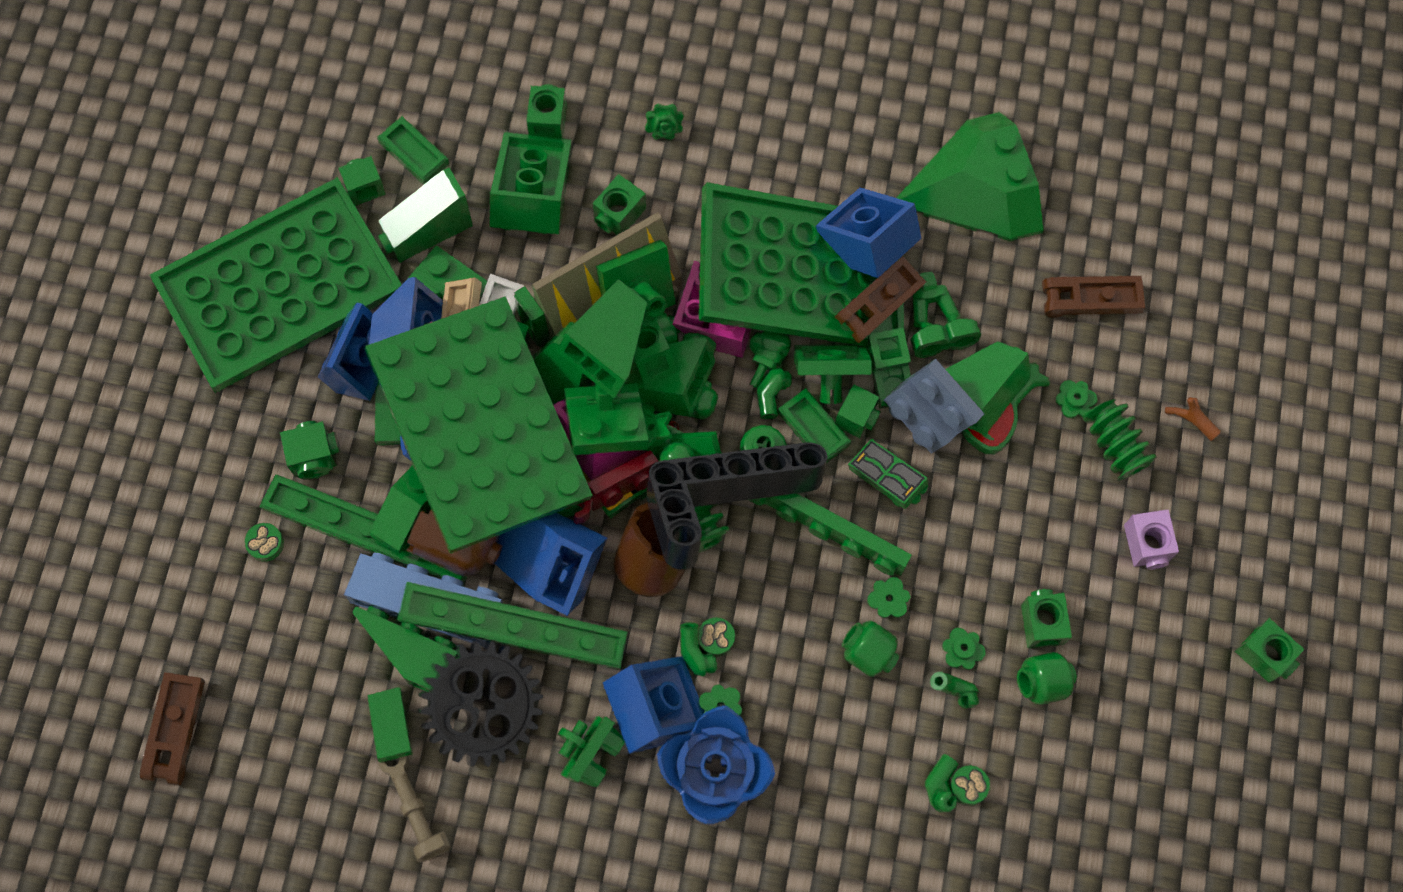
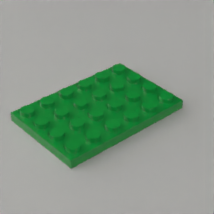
(773, 269)
(275, 284)
(478, 424)

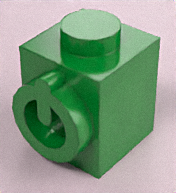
(310, 450)

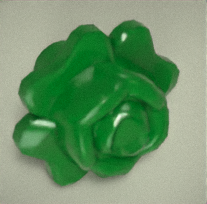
(664, 121)

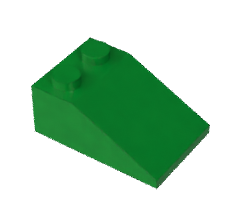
(530, 183)

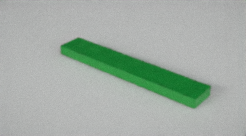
(336, 519)
(512, 625)

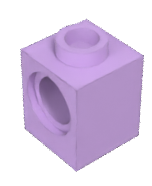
(1160, 527)

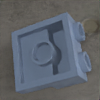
(933, 406)

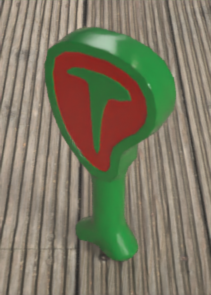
(1004, 427)

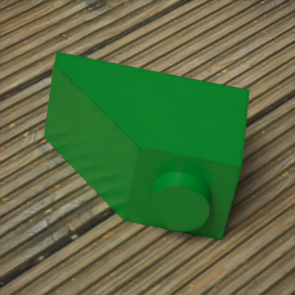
(400, 512)

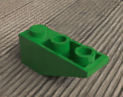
(405, 646)

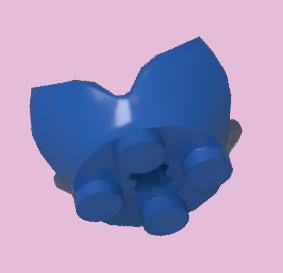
(720, 736)

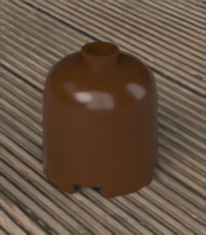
(430, 545)
(640, 558)

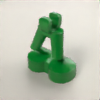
(935, 337)

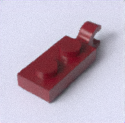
(613, 485)

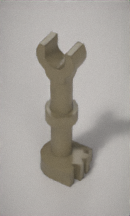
(428, 845)

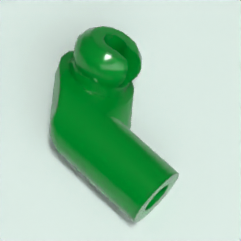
(690, 651)

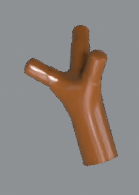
(1197, 417)

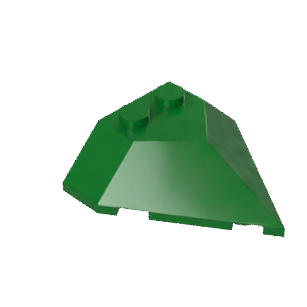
(981, 181)

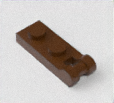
(1094, 295)
(881, 298)
(172, 728)

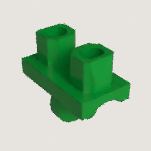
(599, 735)

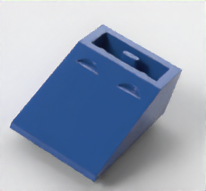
(552, 560)

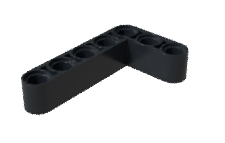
(720, 478)

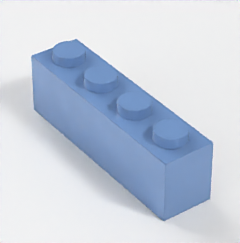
(382, 584)

